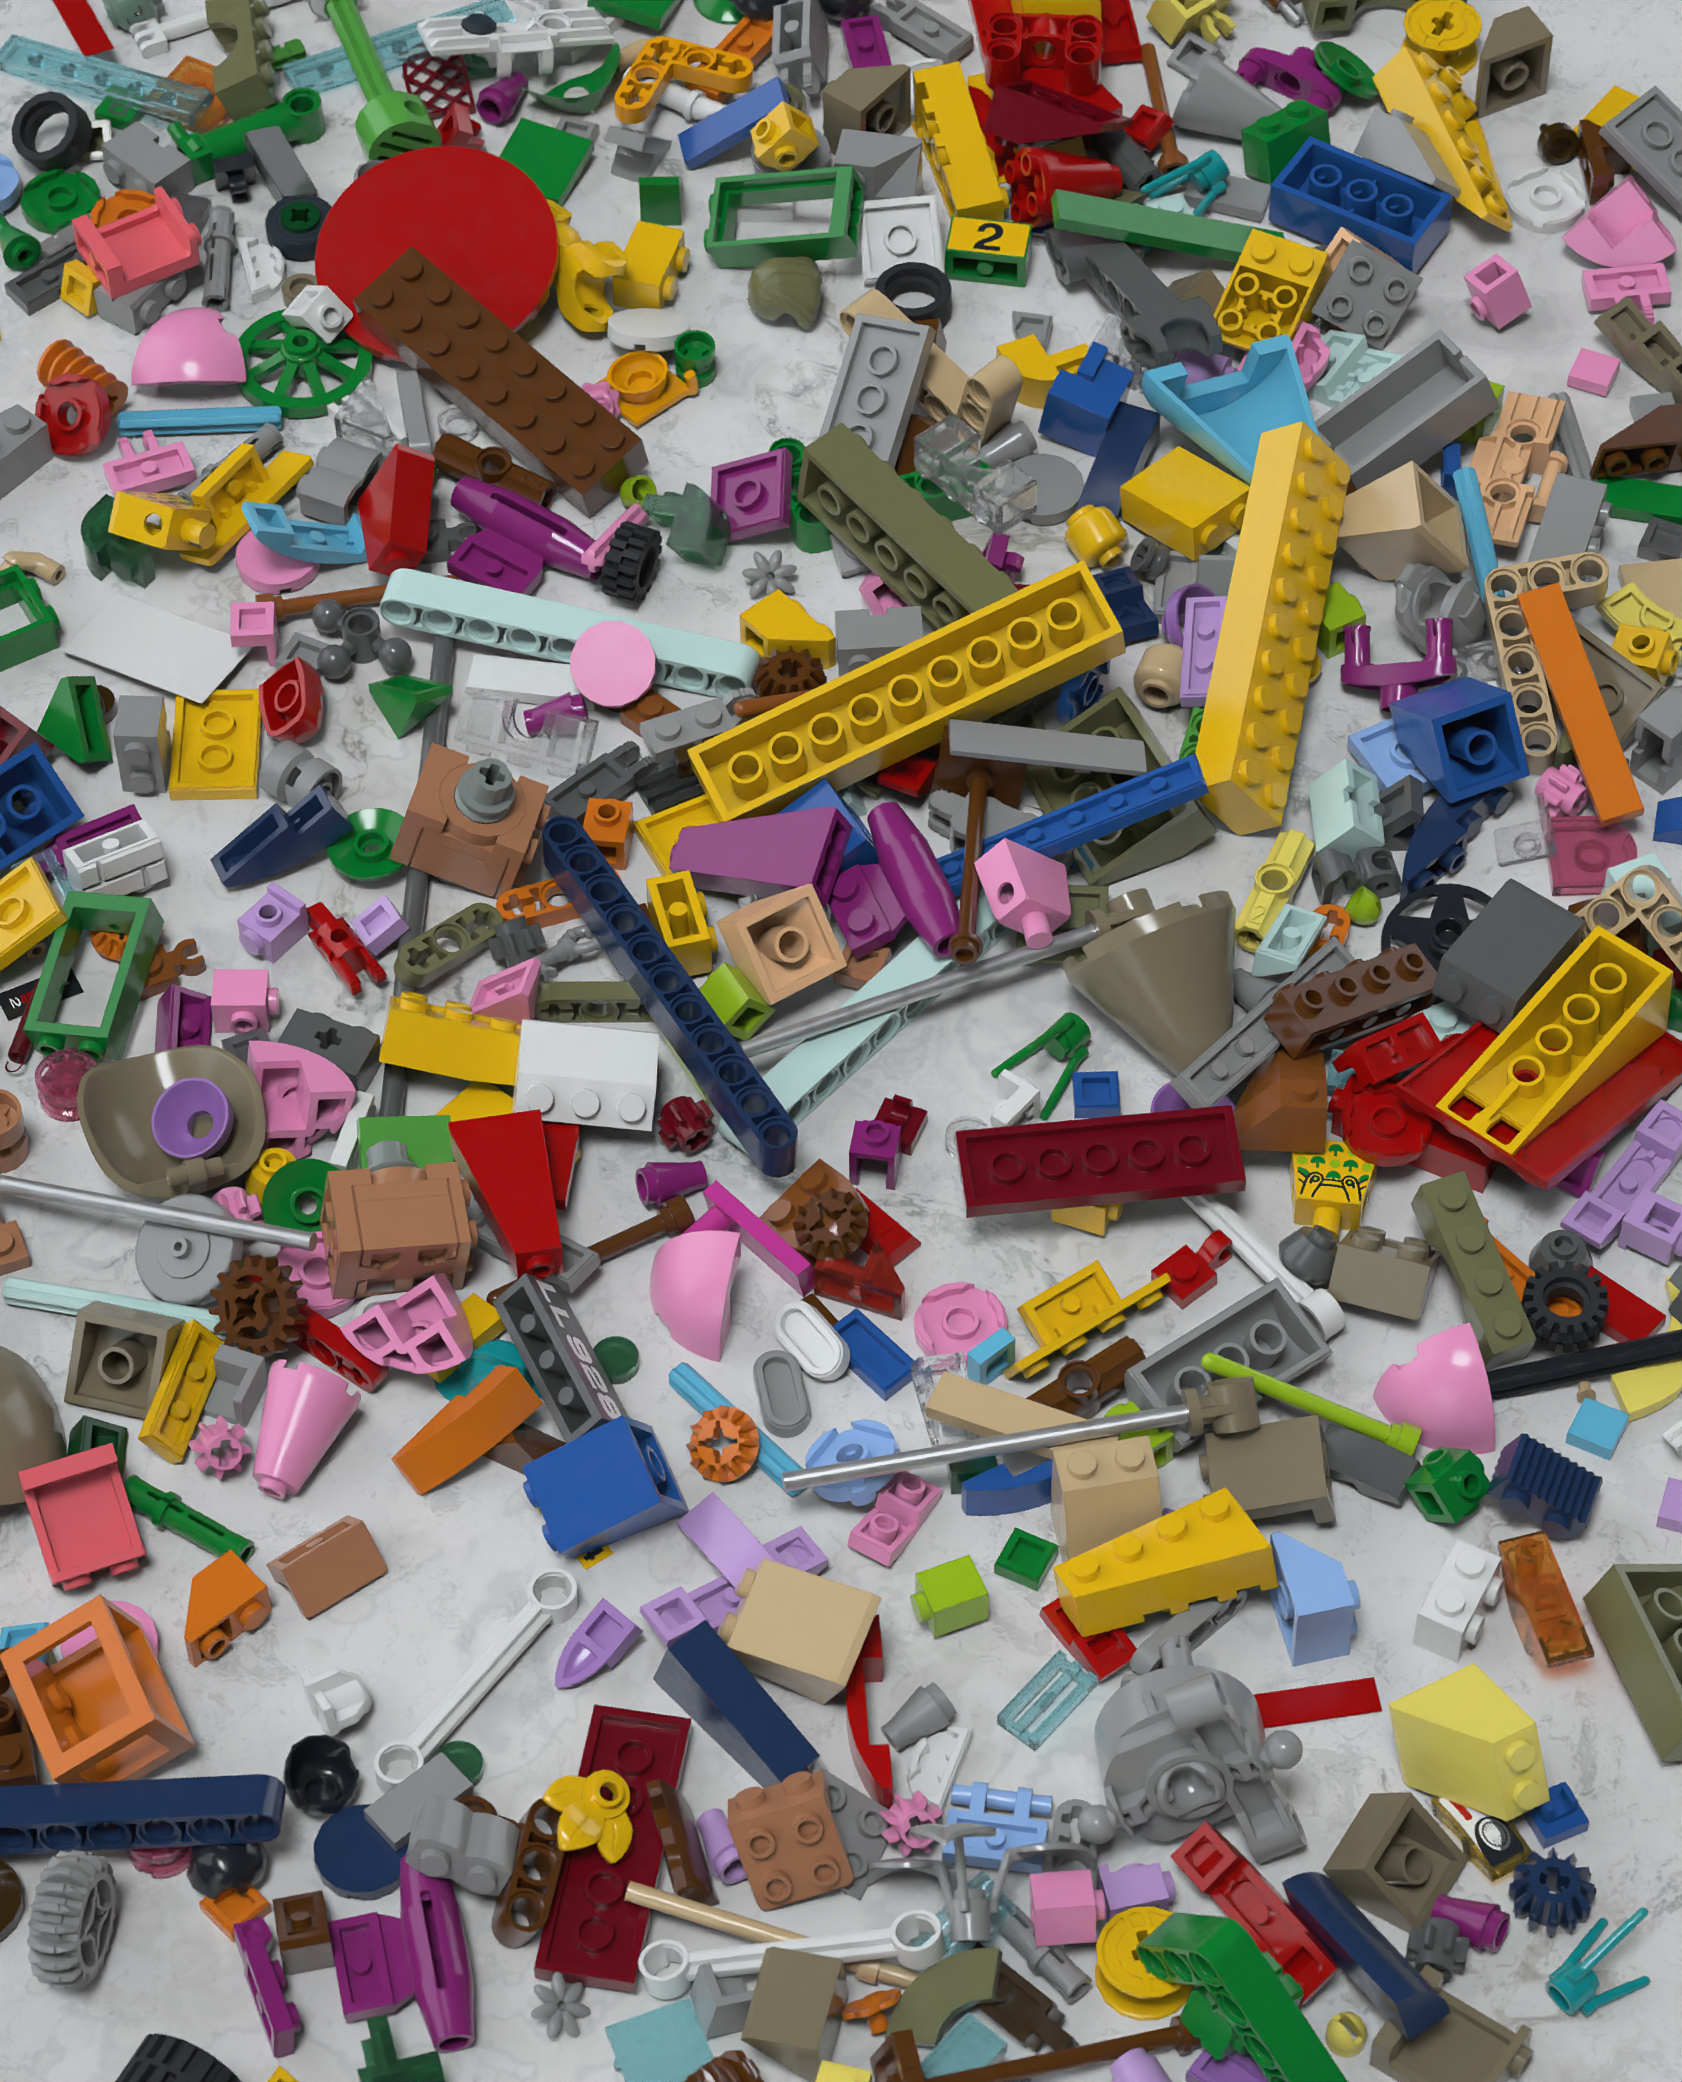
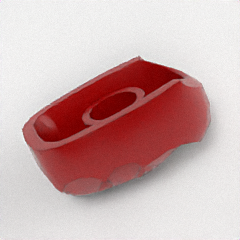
(292, 702)

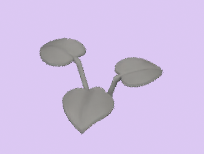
(968, 1908)

